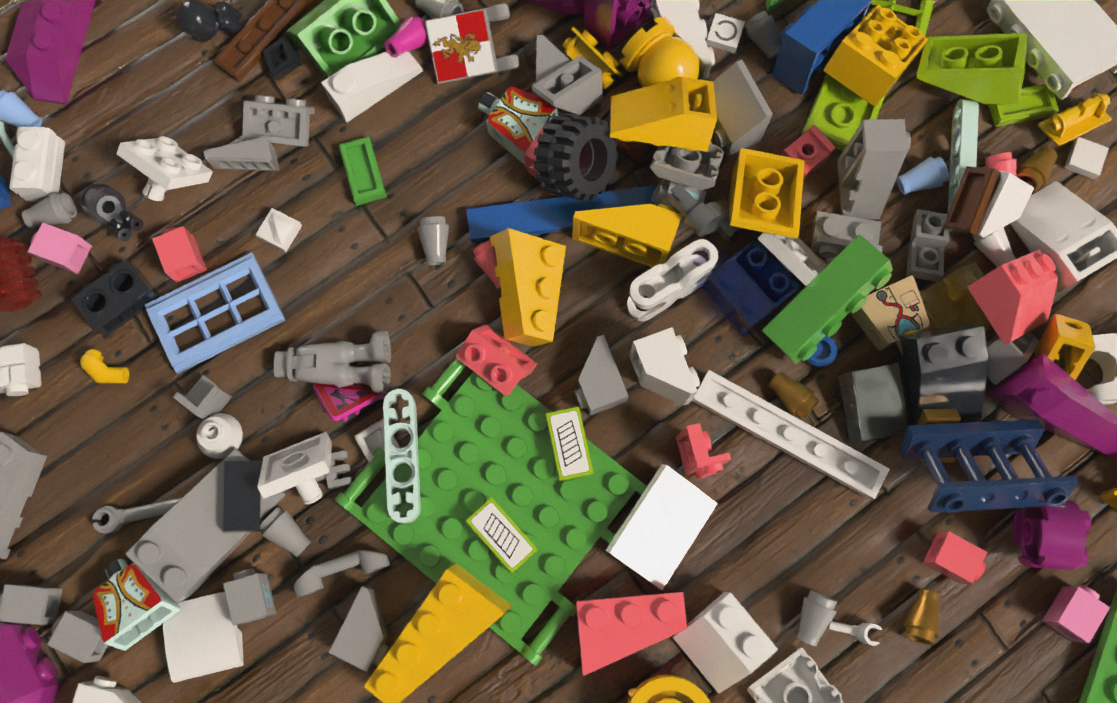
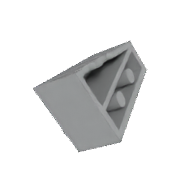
(19, 474)

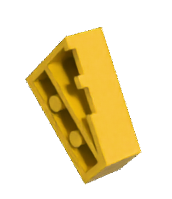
(529, 285)

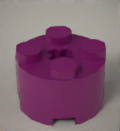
(1052, 536)

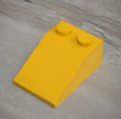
(766, 193)
(633, 232)

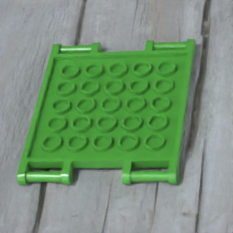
(504, 451)

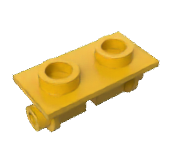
(585, 45)
(1077, 119)

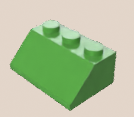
(344, 32)

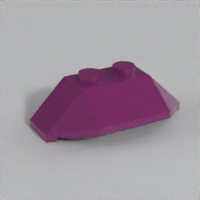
(49, 46)
(24, 669)

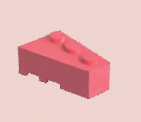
(625, 625)

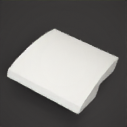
(202, 638)

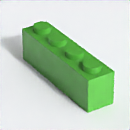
(828, 299)

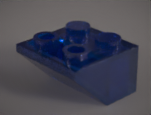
(750, 286)

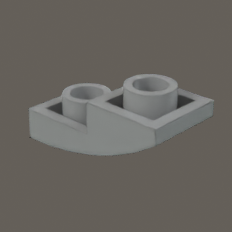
(927, 246)

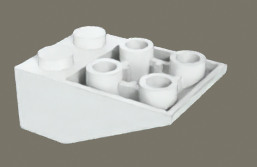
(1068, 232)

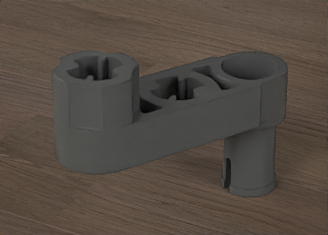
(700, 217)

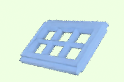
(226, 339)

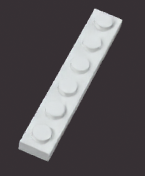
(791, 435)

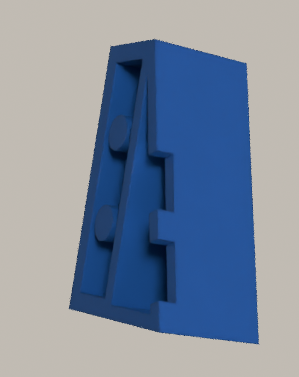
(814, 38)

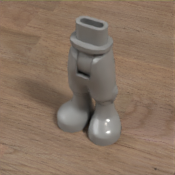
(330, 363)

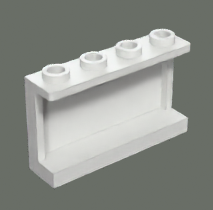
(1064, 38)

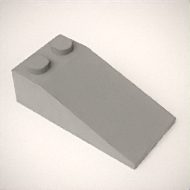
(190, 537)

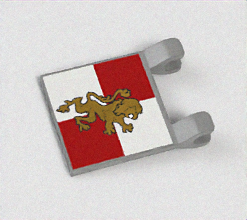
(464, 44)

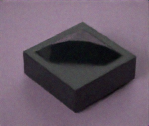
(282, 57)

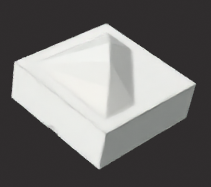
(278, 230)

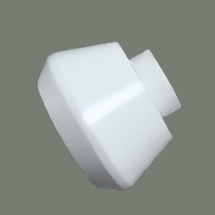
(219, 435)

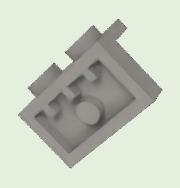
(277, 121)
(835, 232)

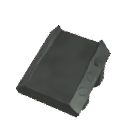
(875, 402)

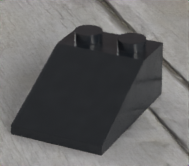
(946, 370)

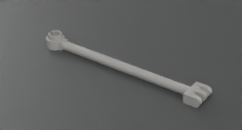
(119, 517)

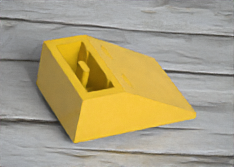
(875, 54)
(666, 114)

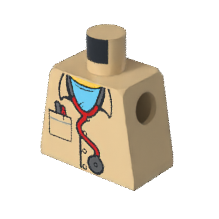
(892, 313)

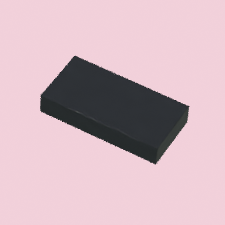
(241, 496)

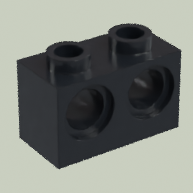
(119, 305)

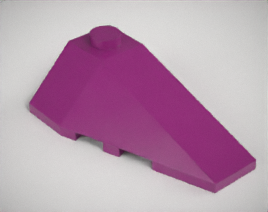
(1059, 403)

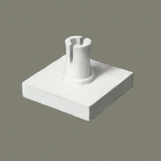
(794, 256)
(297, 467)

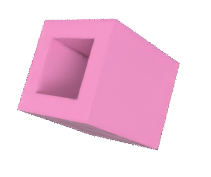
(59, 248)
(1076, 613)

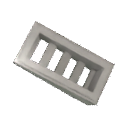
(245, 155)

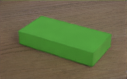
(362, 171)

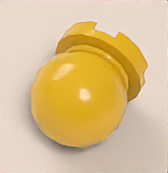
(659, 55)

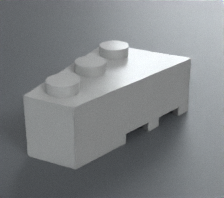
(871, 166)

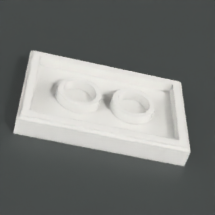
(661, 526)

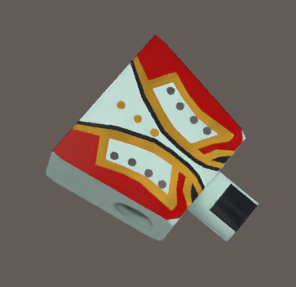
(516, 119)
(130, 605)

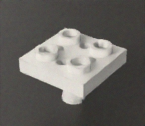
(164, 165)

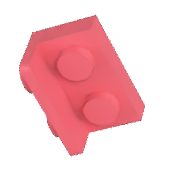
(495, 359)
(694, 450)

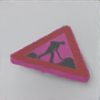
(344, 400)

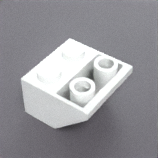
(662, 366)

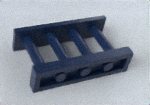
(990, 440)

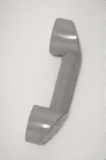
(311, 579)

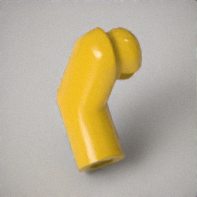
(94, 366)

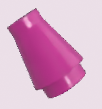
(408, 36)

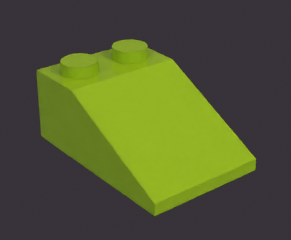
(976, 66)

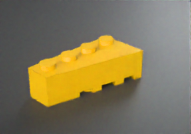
(444, 625)

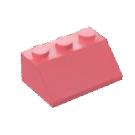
(1017, 295)

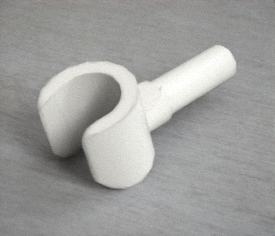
(858, 631)

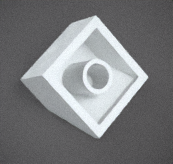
(725, 642)

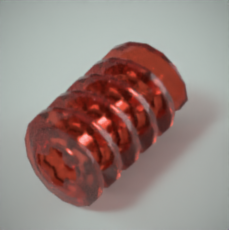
(15, 283)

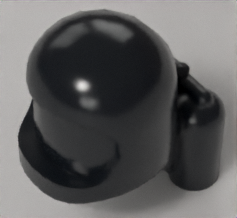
(204, 21)
(108, 207)

